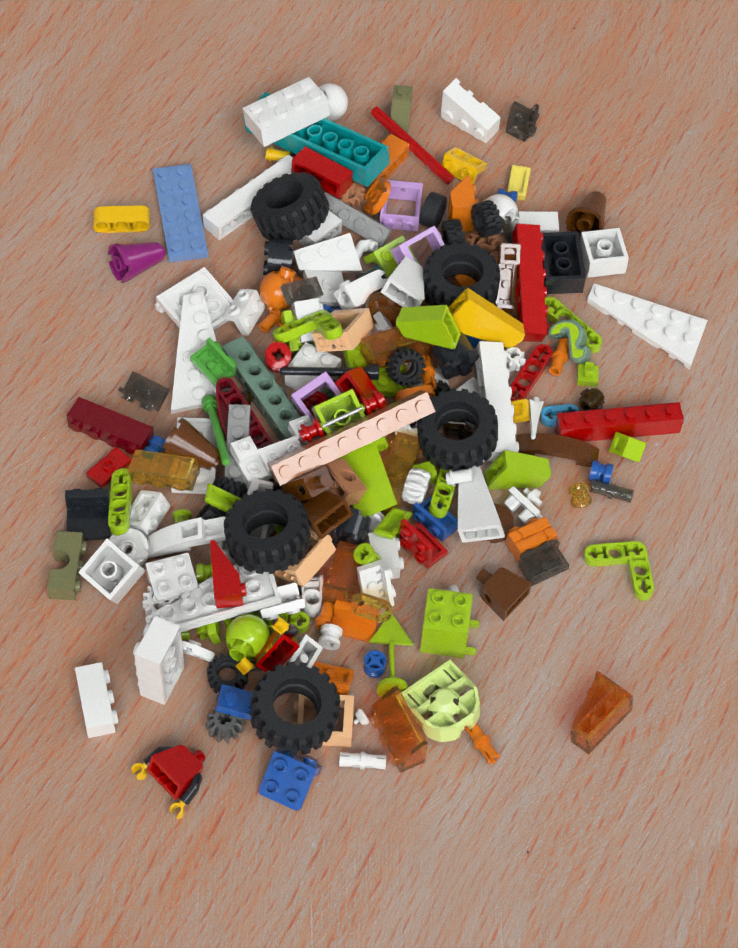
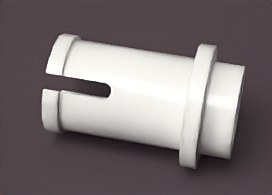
(459, 476)

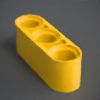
(121, 219)

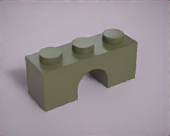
(65, 582)

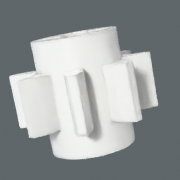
(515, 359)

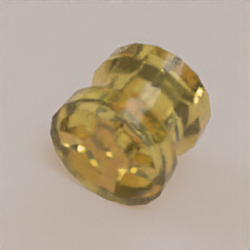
(580, 495)

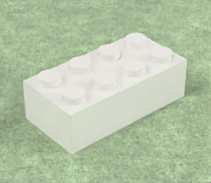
(286, 111)
(159, 659)

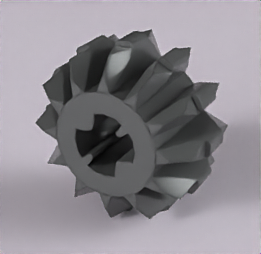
(216, 726)

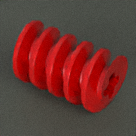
(273, 351)

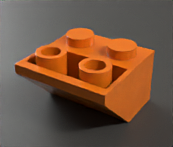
(461, 203)

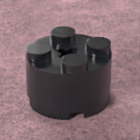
(278, 254)
(455, 361)
(352, 530)

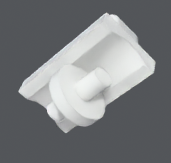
(517, 499)

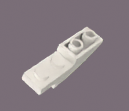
(184, 535)

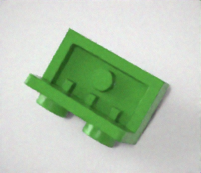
(213, 362)

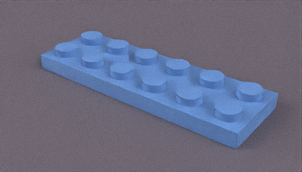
(180, 213)

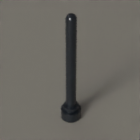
(372, 371)

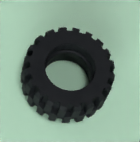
(290, 207)
(462, 260)
(465, 452)
(273, 552)
(294, 680)

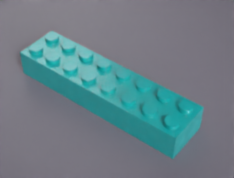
(344, 146)

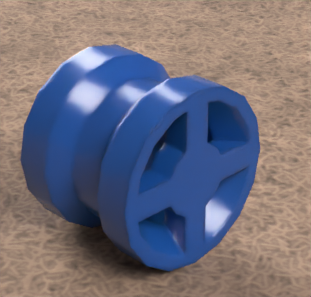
(375, 658)

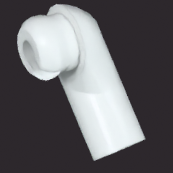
(366, 246)

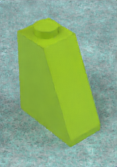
(429, 325)
(517, 470)

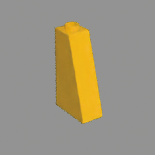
(485, 320)

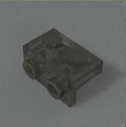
(522, 121)
(145, 391)
(542, 562)

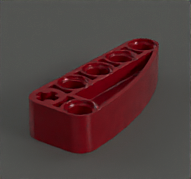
(234, 397)

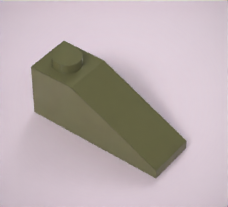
(401, 106)

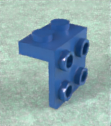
(289, 779)

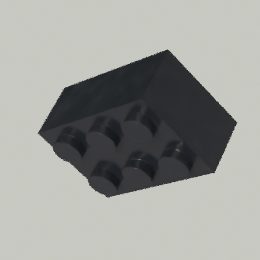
(563, 263)

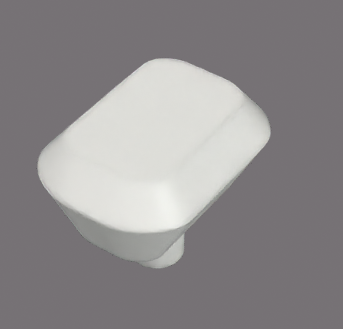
(361, 717)

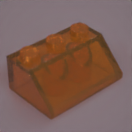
(398, 730)

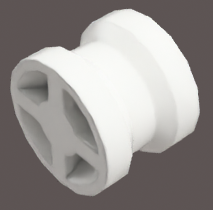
(330, 636)

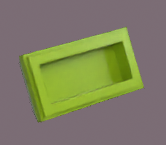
(220, 498)
(390, 524)

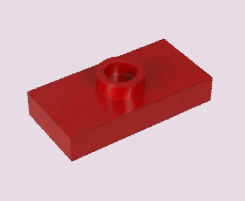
(102, 472)

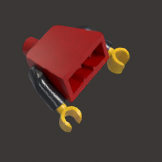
(276, 651)
(175, 771)

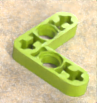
(319, 320)
(631, 560)

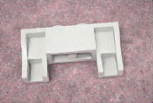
(254, 462)

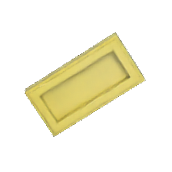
(519, 181)

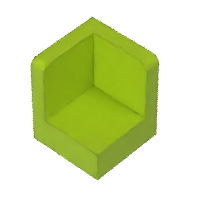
(627, 447)

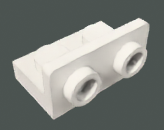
(148, 511)

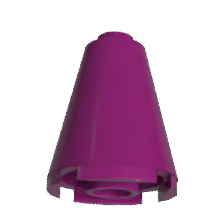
(134, 258)

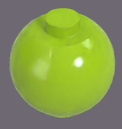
(246, 636)

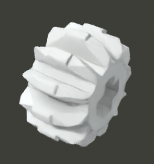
(416, 486)

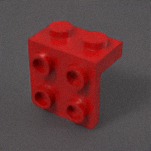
(421, 543)

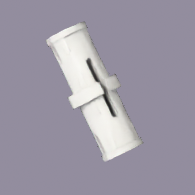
(362, 760)

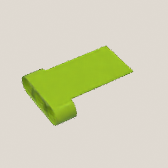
(370, 469)

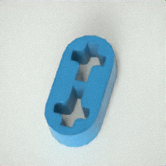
(553, 410)

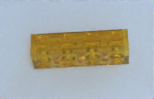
(403, 455)

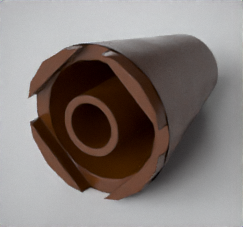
(588, 214)
(189, 442)

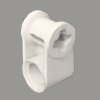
(313, 593)

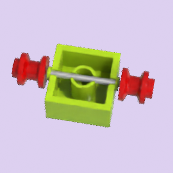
(338, 413)

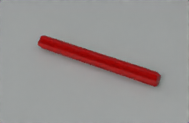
(414, 146)

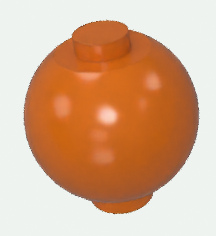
(270, 288)

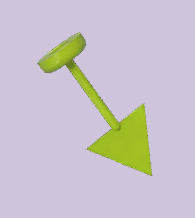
(392, 634)

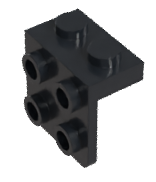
(88, 512)

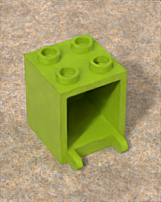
(447, 623)

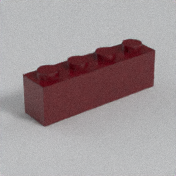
(109, 426)

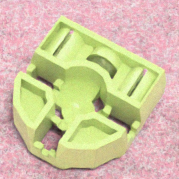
(441, 702)

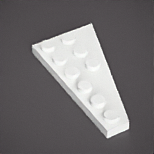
(656, 324)
(195, 328)
(200, 609)

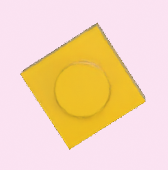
(521, 411)

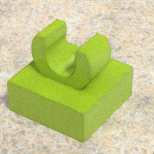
(587, 374)
(210, 631)

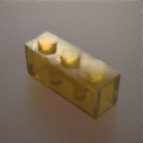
(164, 470)

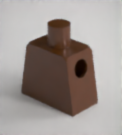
(313, 483)
(326, 512)
(503, 590)

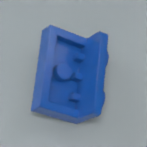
(437, 527)
(234, 702)

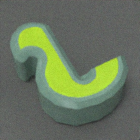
(576, 339)

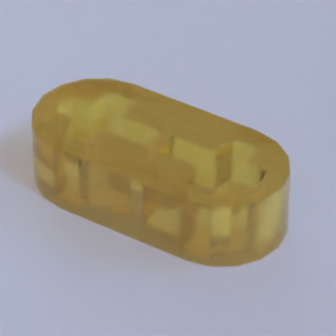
(371, 607)

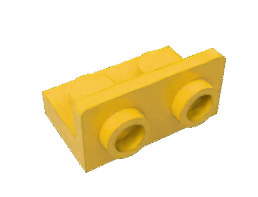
(463, 164)

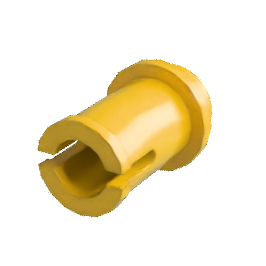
(275, 155)

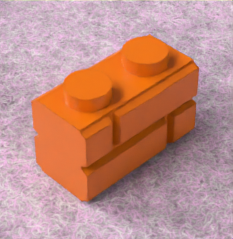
(529, 536)

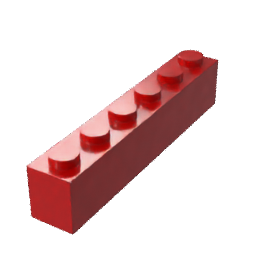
(530, 282)
(629, 421)

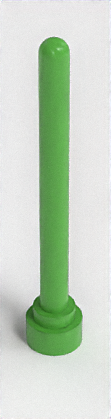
(210, 406)

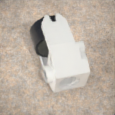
(355, 293)

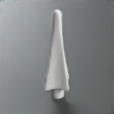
(535, 412)

